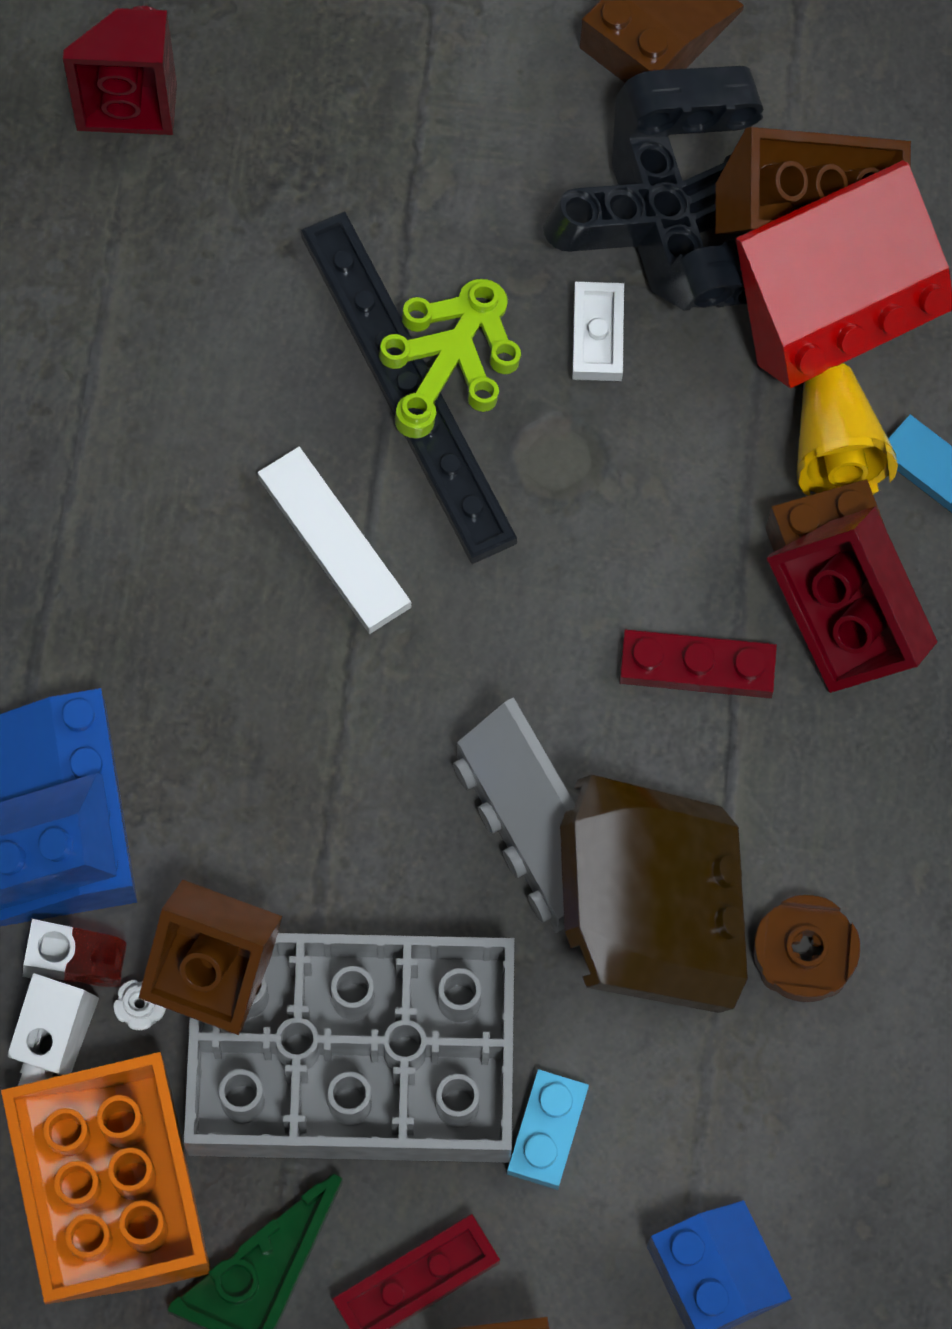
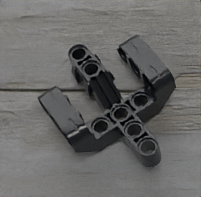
(651, 200)

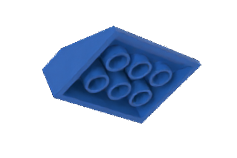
(53, 745)

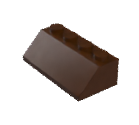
(788, 169)

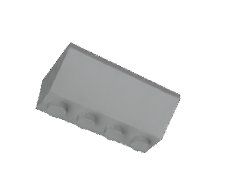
(519, 800)

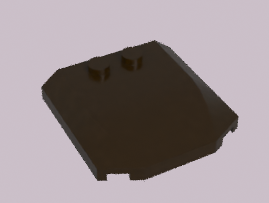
(654, 895)

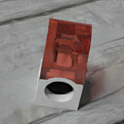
(74, 954)

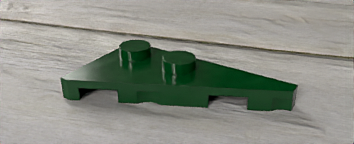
(261, 1276)

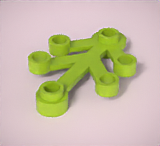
(452, 348)

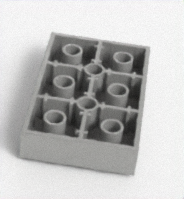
(363, 1054)

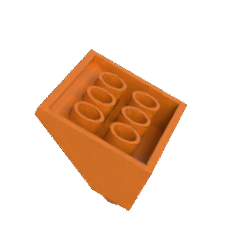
(105, 1180)

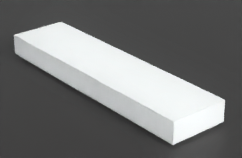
(334, 540)

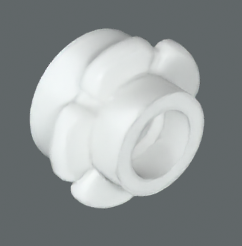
(136, 1017)

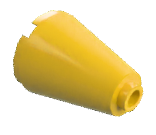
(840, 435)

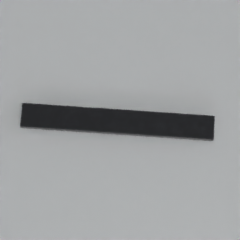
(444, 451)

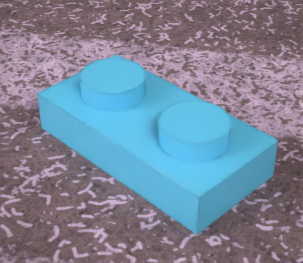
(547, 1129)

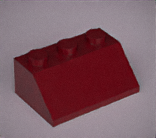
(124, 74)
(853, 601)

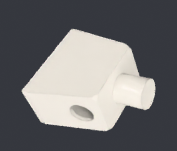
(54, 1011)

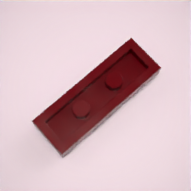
(698, 664)
(418, 1278)

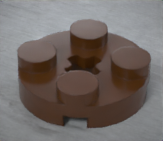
(830, 930)

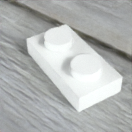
(598, 331)

